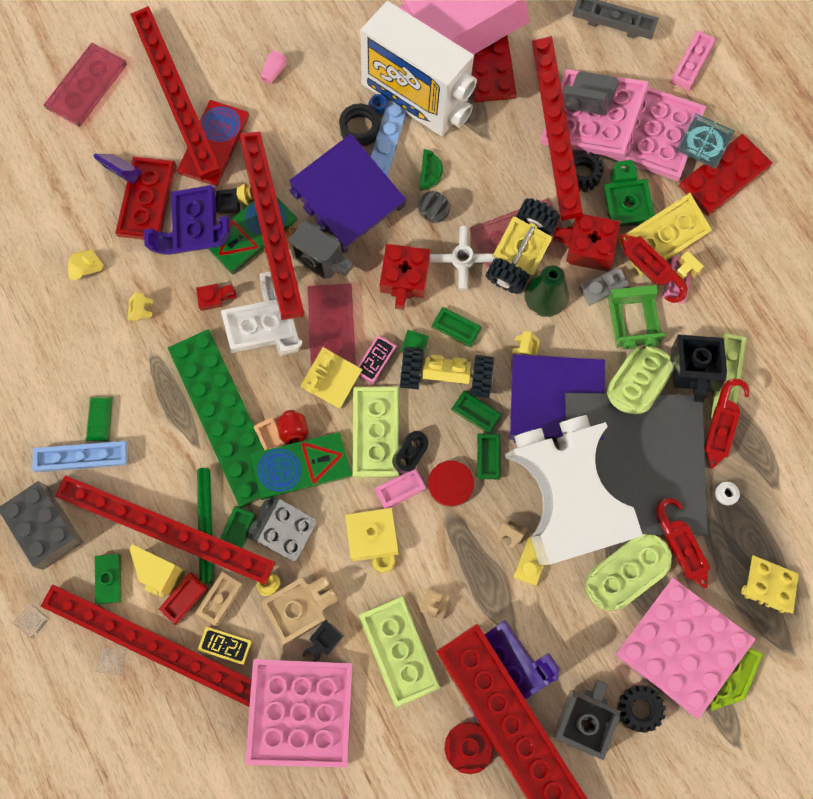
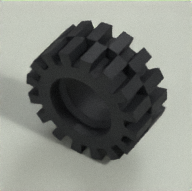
(593, 164)
(656, 709)

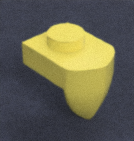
(82, 264)

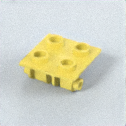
(331, 377)
(771, 585)

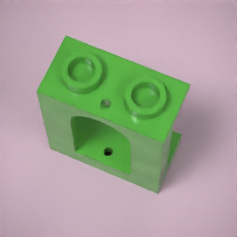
(646, 296)

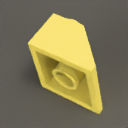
(156, 573)

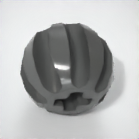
(433, 206)

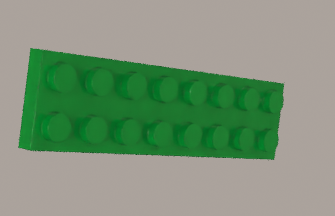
(220, 411)

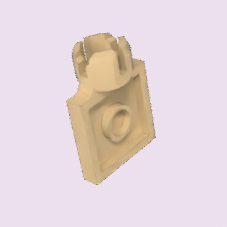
(299, 607)

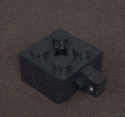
(699, 364)

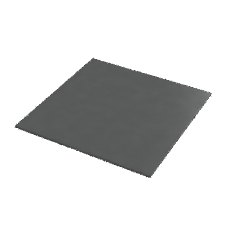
(650, 456)

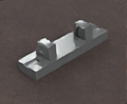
(616, 17)

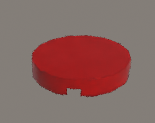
(451, 483)
(468, 748)

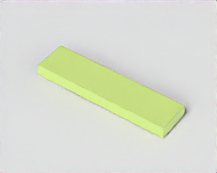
(734, 353)

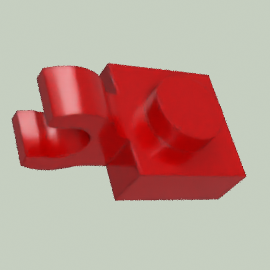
(212, 296)

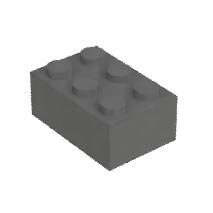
(40, 525)

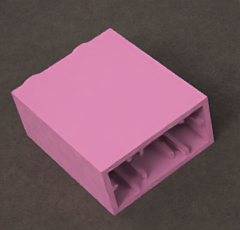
(470, 22)

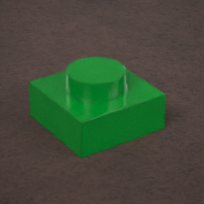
(415, 340)

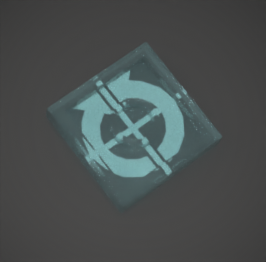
(705, 140)

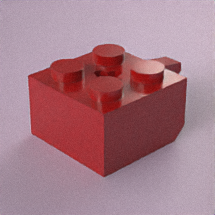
(590, 241)
(409, 284)

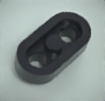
(409, 453)

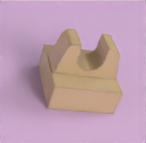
(513, 530)
(434, 604)

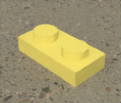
(528, 566)

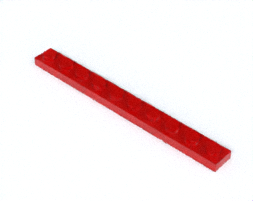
(175, 93)
(557, 129)
(271, 226)
(166, 530)
(148, 644)

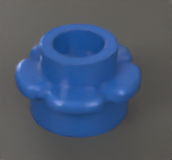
(378, 99)

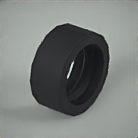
(360, 110)

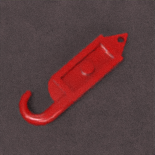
(652, 265)
(723, 423)
(683, 545)

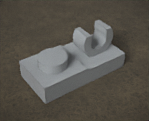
(601, 286)

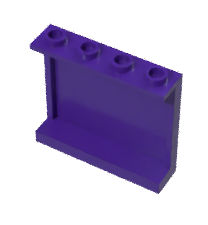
(346, 192)
(540, 390)

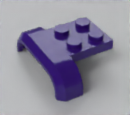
(192, 224)
(526, 673)

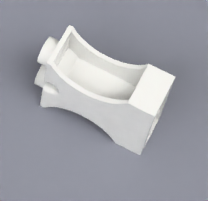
(576, 506)

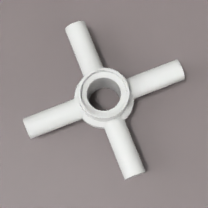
(462, 266)

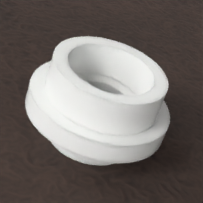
(722, 498)

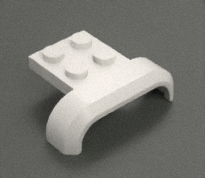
(260, 324)

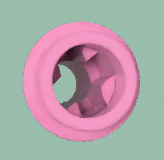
(274, 65)

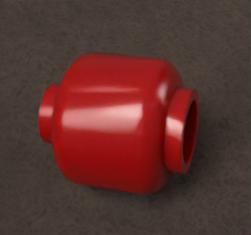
(292, 427)

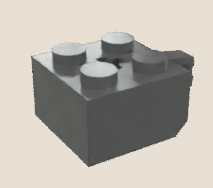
(318, 251)
(601, 716)

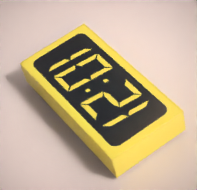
(225, 645)

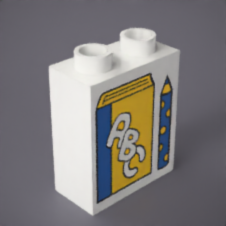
(417, 69)

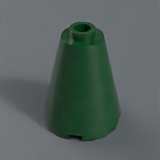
(547, 292)

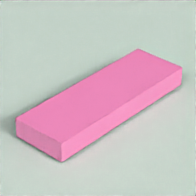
(693, 60)

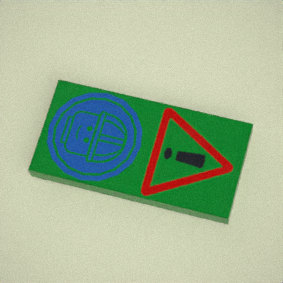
(246, 237)
(300, 465)

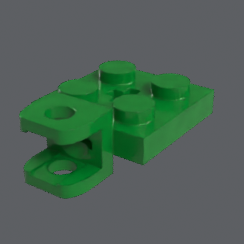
(626, 186)

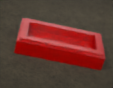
(183, 598)

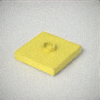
(371, 534)

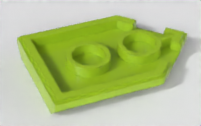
(739, 682)

